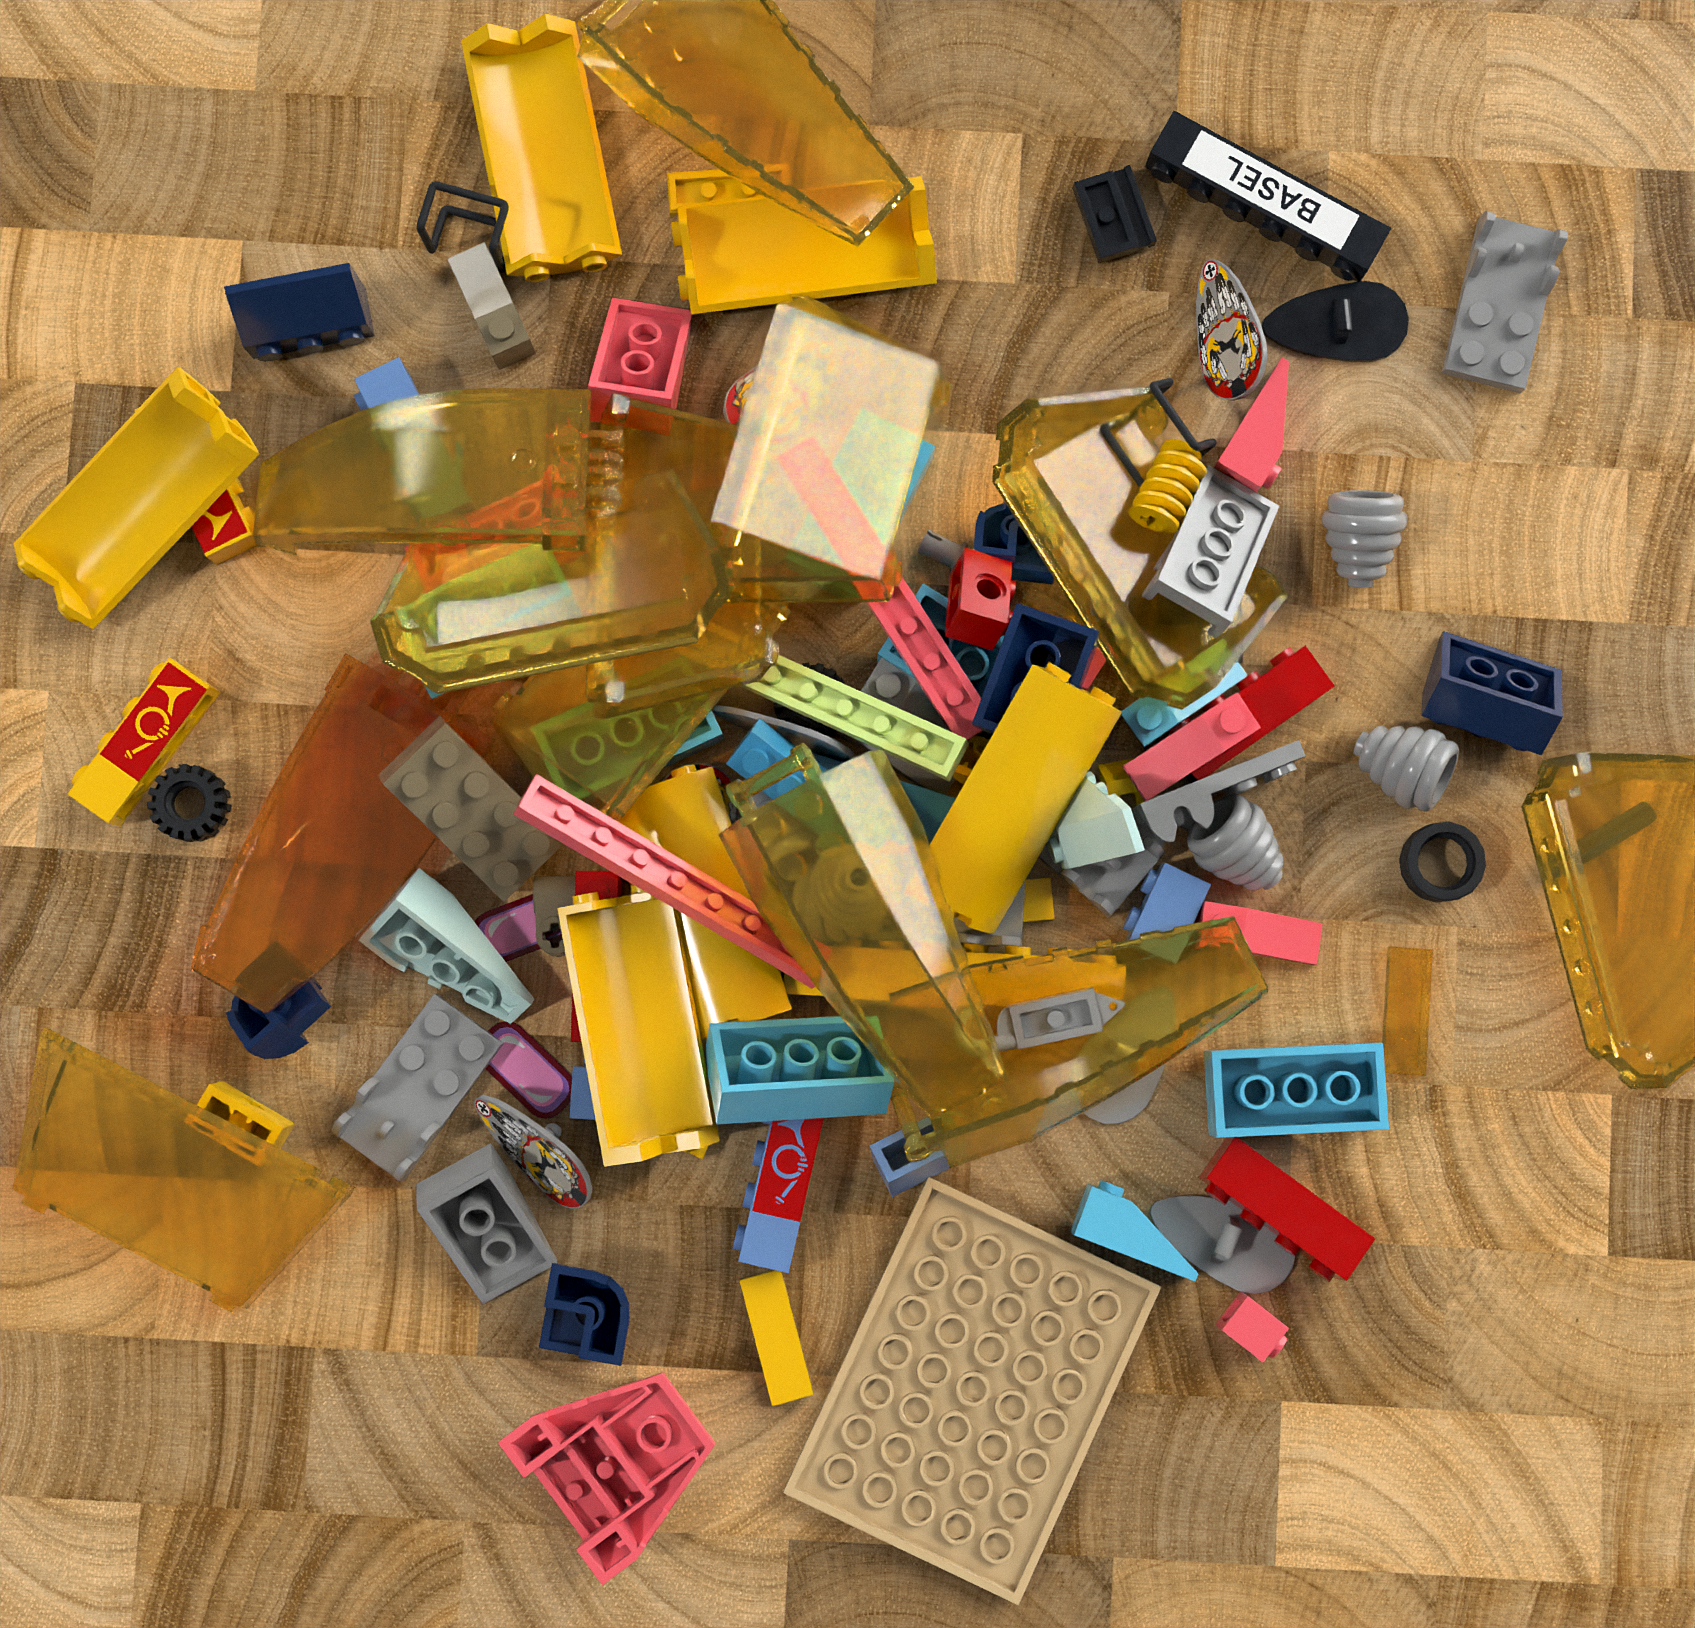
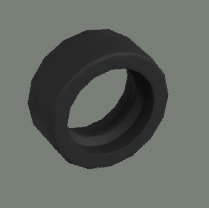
(1474, 857)

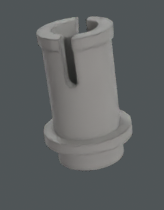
(941, 549)

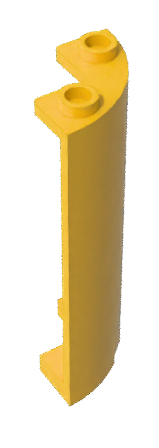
(541, 148)
(764, 254)
(135, 499)
(1019, 793)
(686, 820)
(637, 1026)

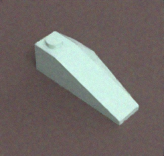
(1094, 828)
(437, 937)

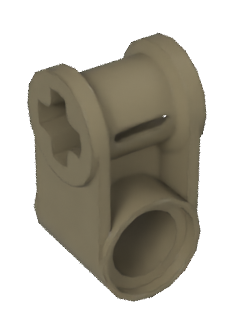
(548, 895)

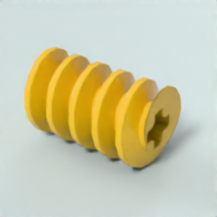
(1168, 487)

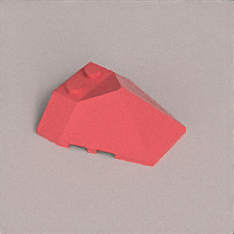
(613, 1465)

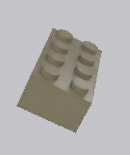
(468, 808)

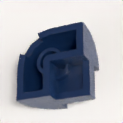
(1002, 536)
(282, 1029)
(585, 1315)

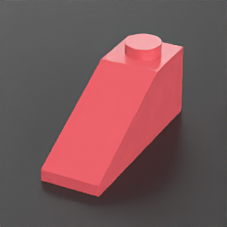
(1259, 438)
(1191, 746)
(1270, 933)

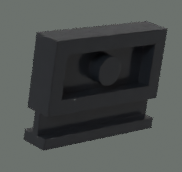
(1114, 214)

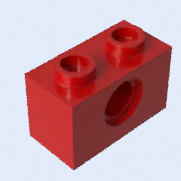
(979, 599)

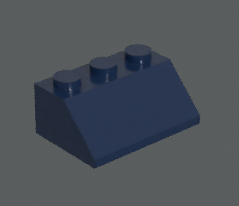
(301, 312)
(1036, 640)
(1493, 694)

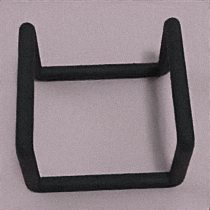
(432, 244)
(1157, 389)

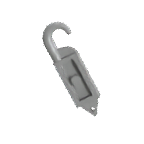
(1053, 1018)

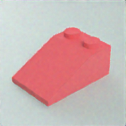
(640, 354)

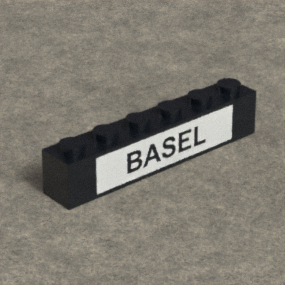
(1266, 197)

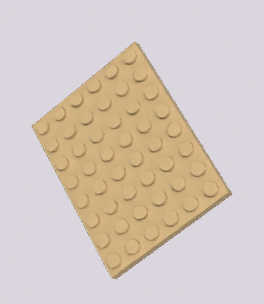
(972, 1390)

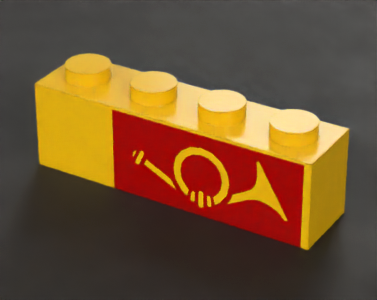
(226, 526)
(142, 742)

